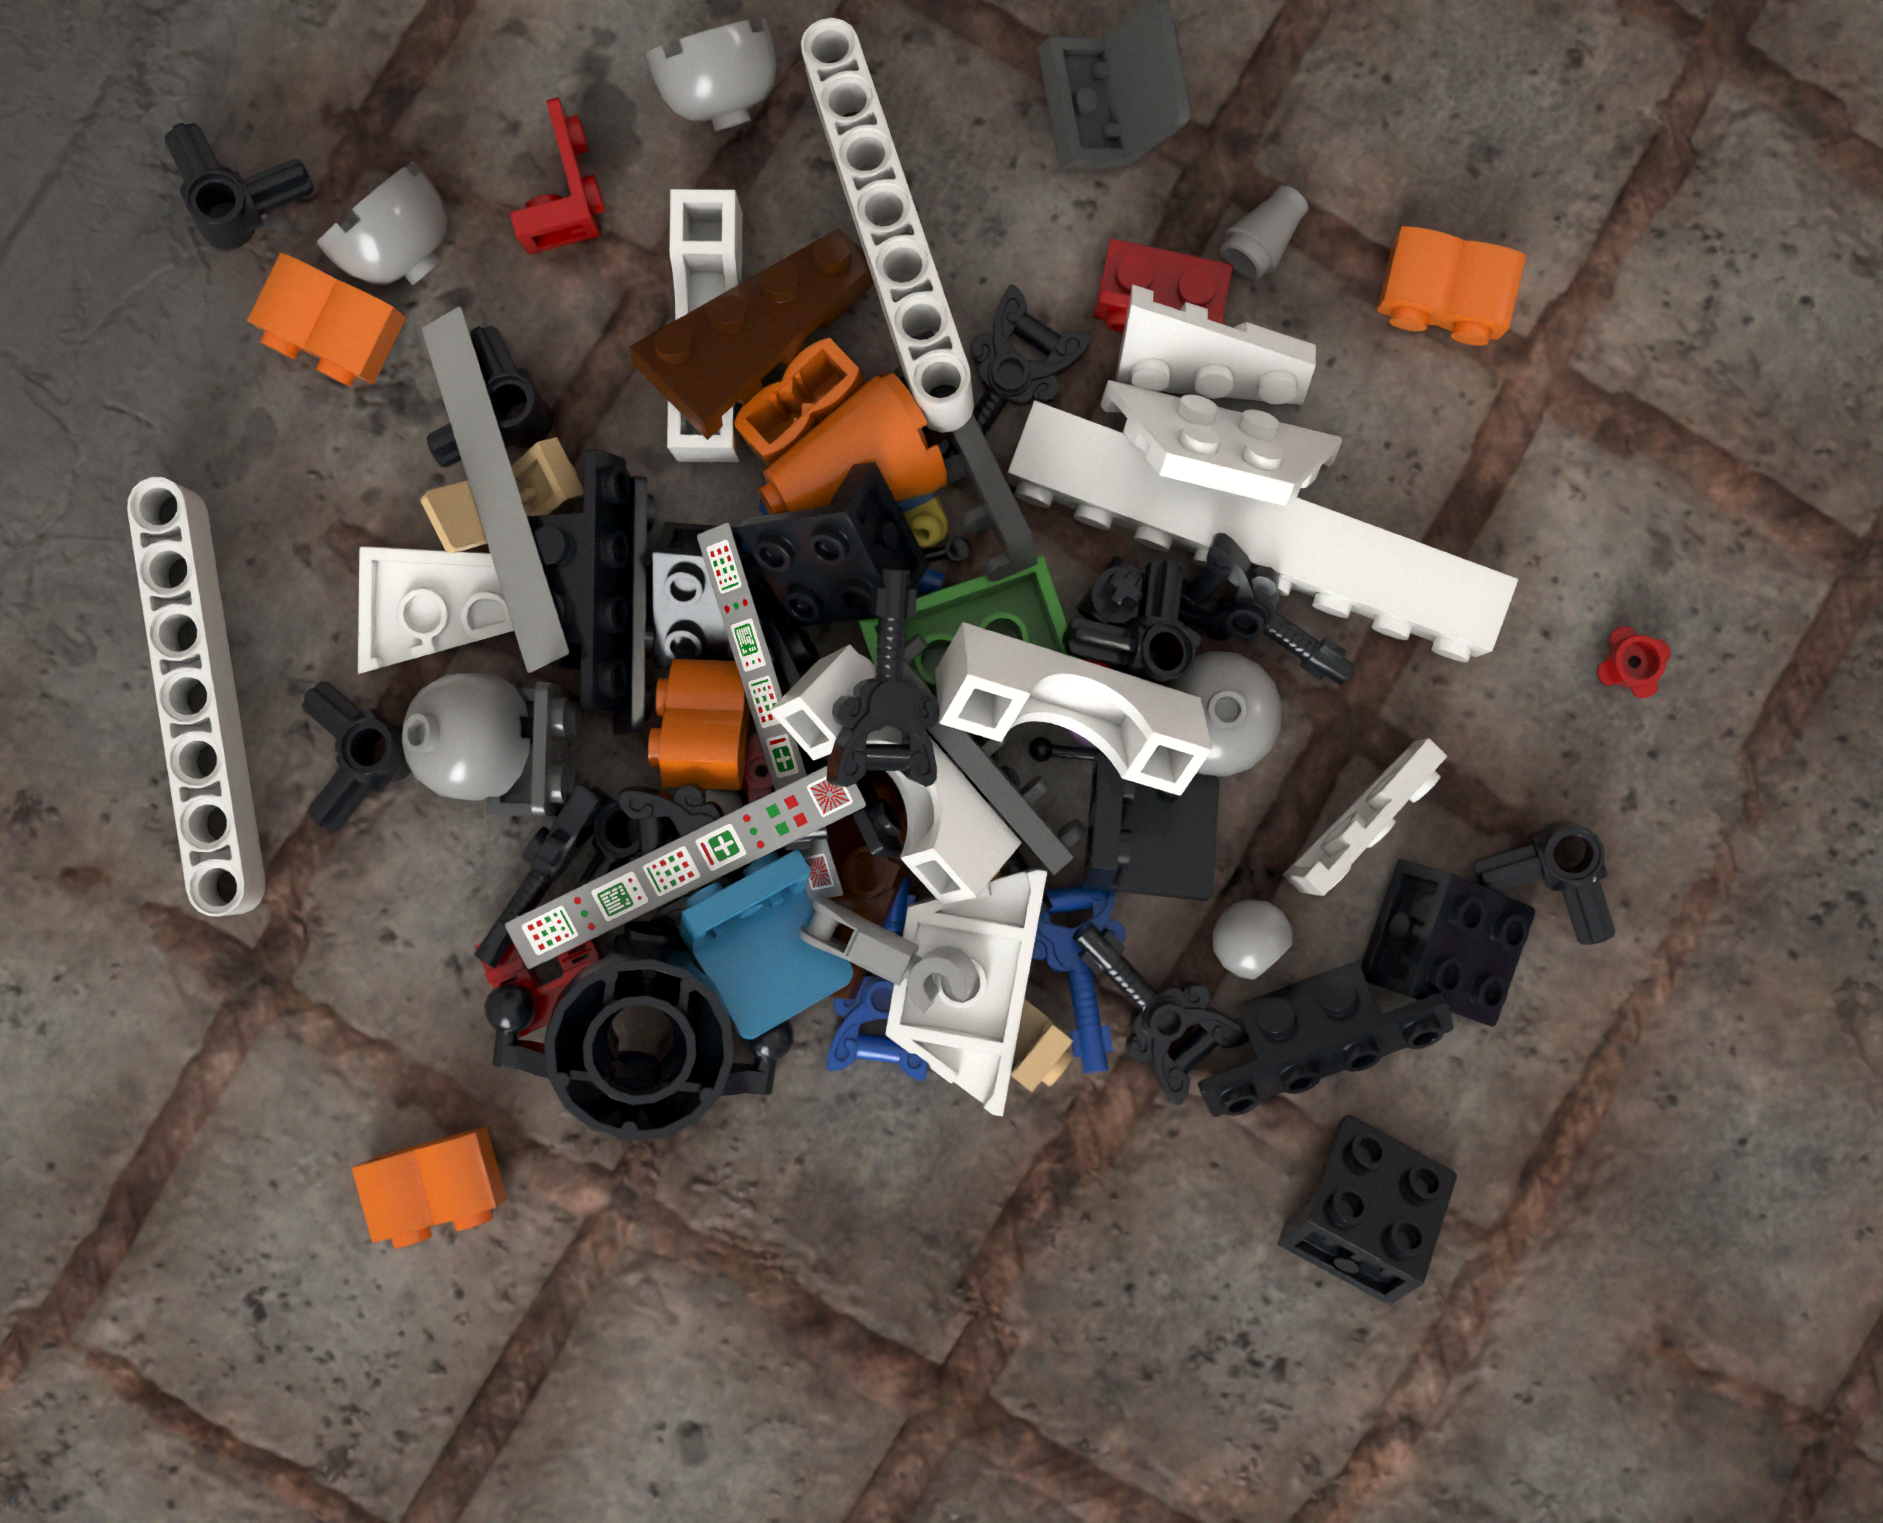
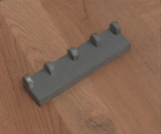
(997, 502)
(1011, 802)

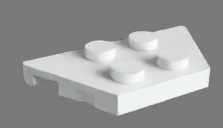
(1219, 446)
(976, 1037)

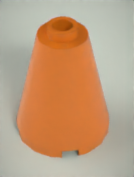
(872, 425)

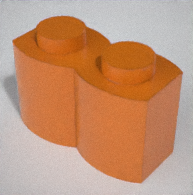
(1450, 285)
(325, 319)
(809, 391)
(701, 725)
(429, 1186)

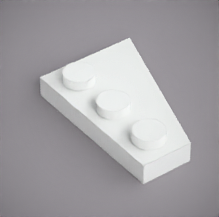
(1196, 356)
(425, 603)
(1366, 819)

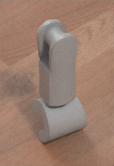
(889, 954)

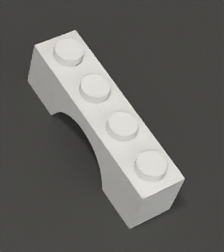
(705, 264)
(1141, 726)
(952, 832)

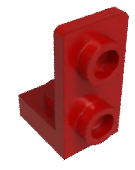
(559, 221)

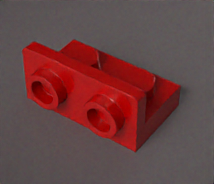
(1169, 274)

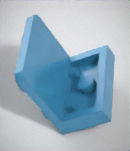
(752, 947)

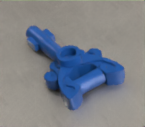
(1056, 945)
(870, 1004)

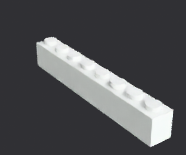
(1309, 546)

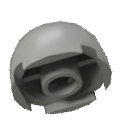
(717, 73)
(390, 231)
(1238, 707)
(466, 736)

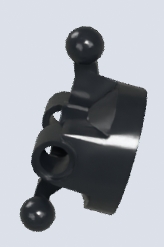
(635, 1091)

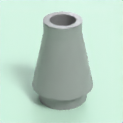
(1263, 234)

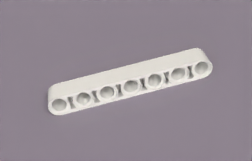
(890, 249)
(174, 675)

